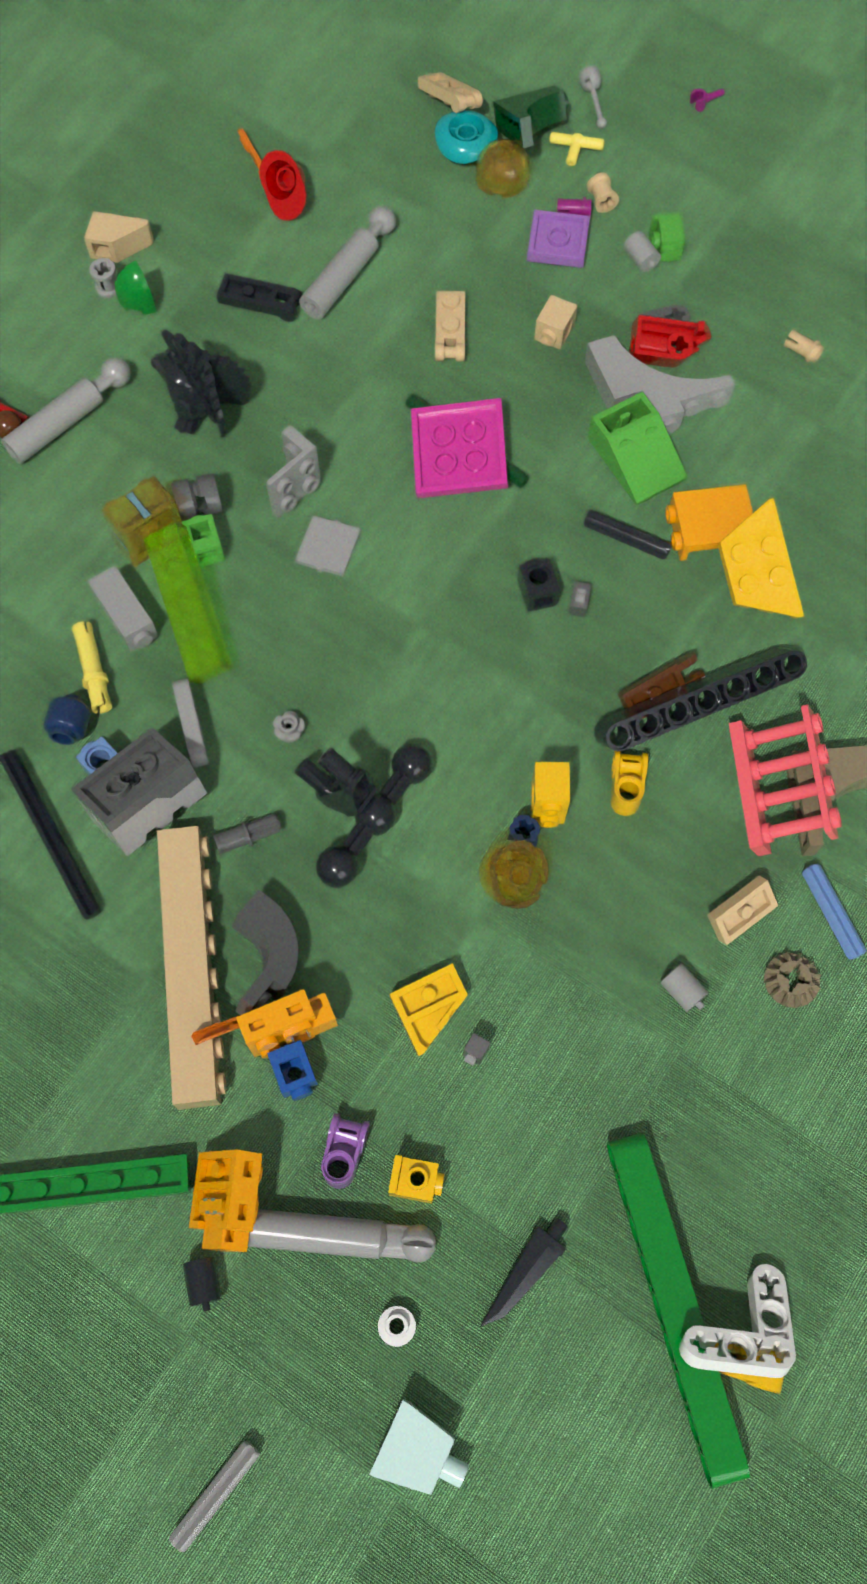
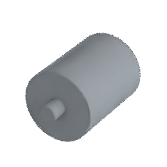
(642, 251)
(685, 988)

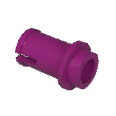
(575, 206)

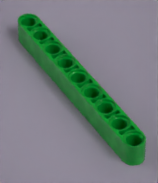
(676, 1309)

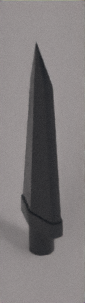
(534, 1261)

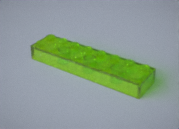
(187, 603)

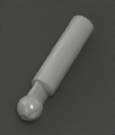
(346, 264)
(64, 411)
(341, 1236)

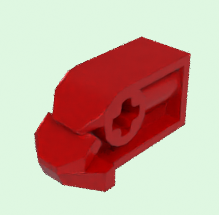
(654, 337)

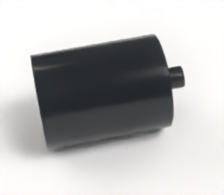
(202, 1282)

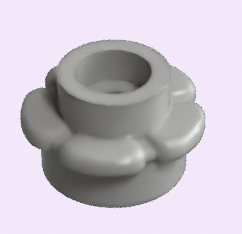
(291, 734)

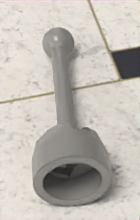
(591, 85)

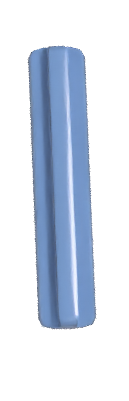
(834, 911)

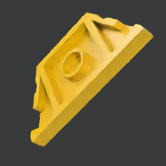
(759, 565)

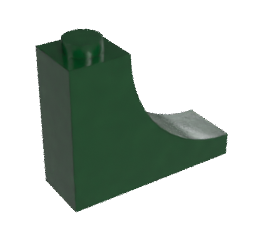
(527, 113)

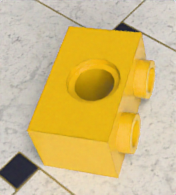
(550, 793)

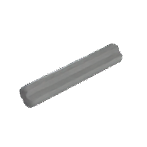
(214, 1496)

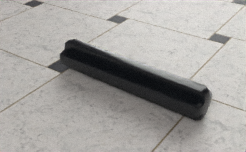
(627, 534)

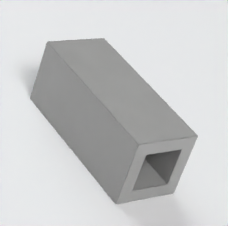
(123, 608)

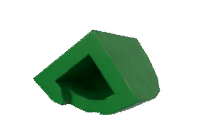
(133, 290)

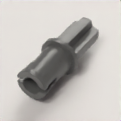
(247, 833)

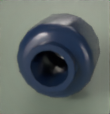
(67, 719)

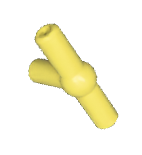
(576, 142)

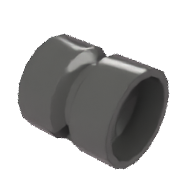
(186, 492)

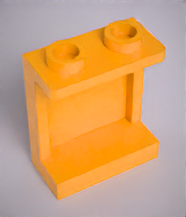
(706, 517)

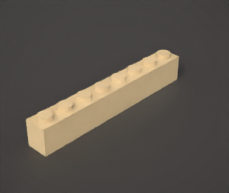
(189, 967)

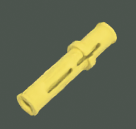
(94, 678)

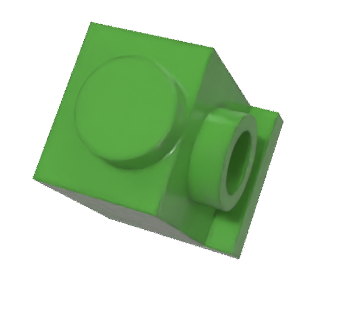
(667, 236)
(204, 539)

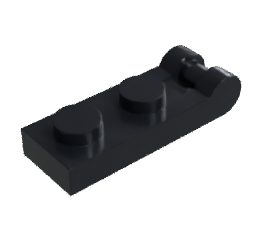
(259, 296)

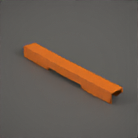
(249, 147)
(215, 1030)

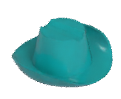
(464, 135)

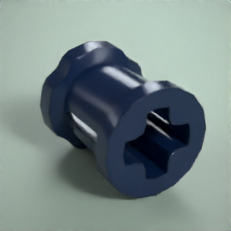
(528, 825)

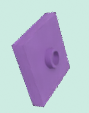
(558, 238)

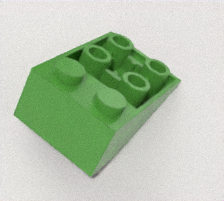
(637, 448)

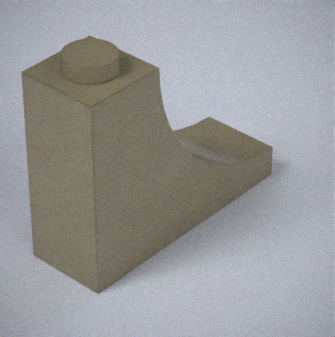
(848, 773)

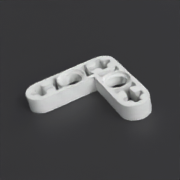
(755, 1343)

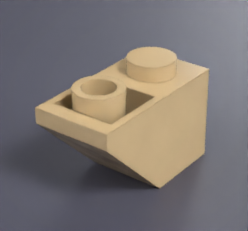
(116, 236)

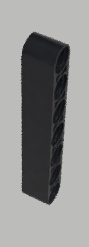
(686, 698)

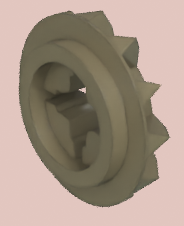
(778, 985)

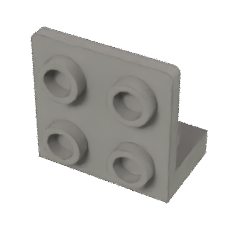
(297, 477)

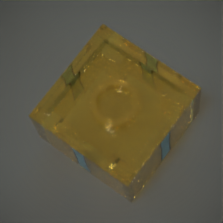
(138, 516)

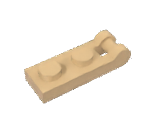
(450, 91)
(450, 325)

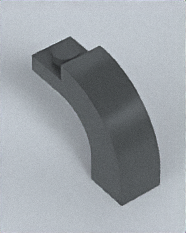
(274, 937)

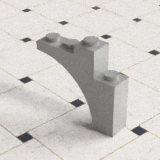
(622, 376)

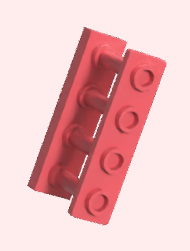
(751, 771)

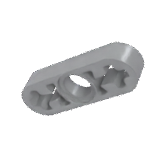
(190, 723)

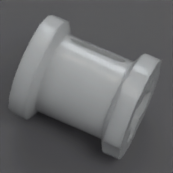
(102, 277)

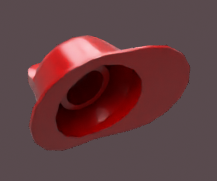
(283, 184)

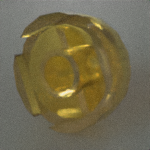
(503, 168)
(513, 873)

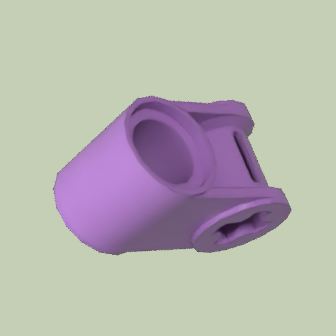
(344, 1143)

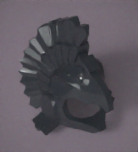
(199, 382)

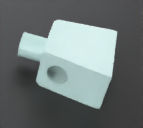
(418, 1453)

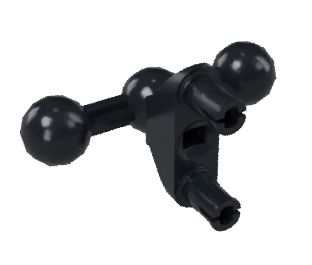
(353, 793)

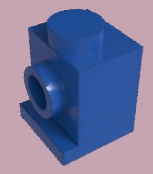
(284, 1061)

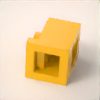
(400, 1182)

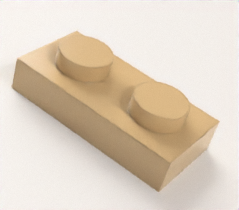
(742, 910)

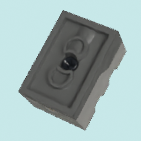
(139, 790)

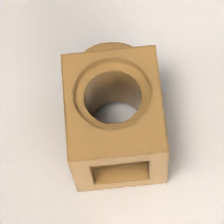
(555, 322)

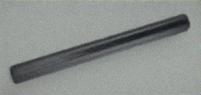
(50, 835)

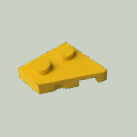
(428, 1005)

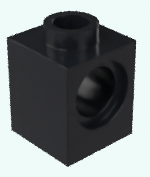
(538, 596)

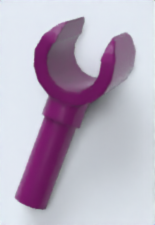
(701, 97)

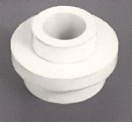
(409, 1326)

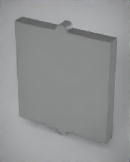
(328, 546)

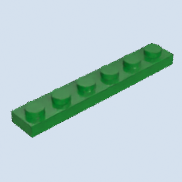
(94, 1184)

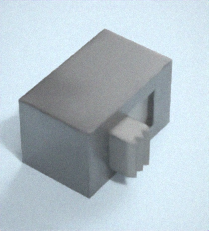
(579, 599)
(476, 1050)

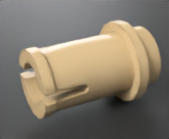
(805, 347)

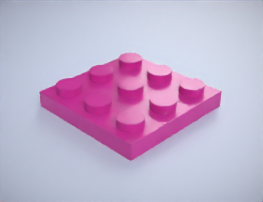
(459, 448)

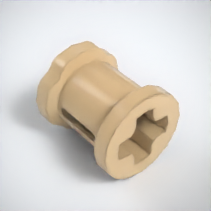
(601, 189)

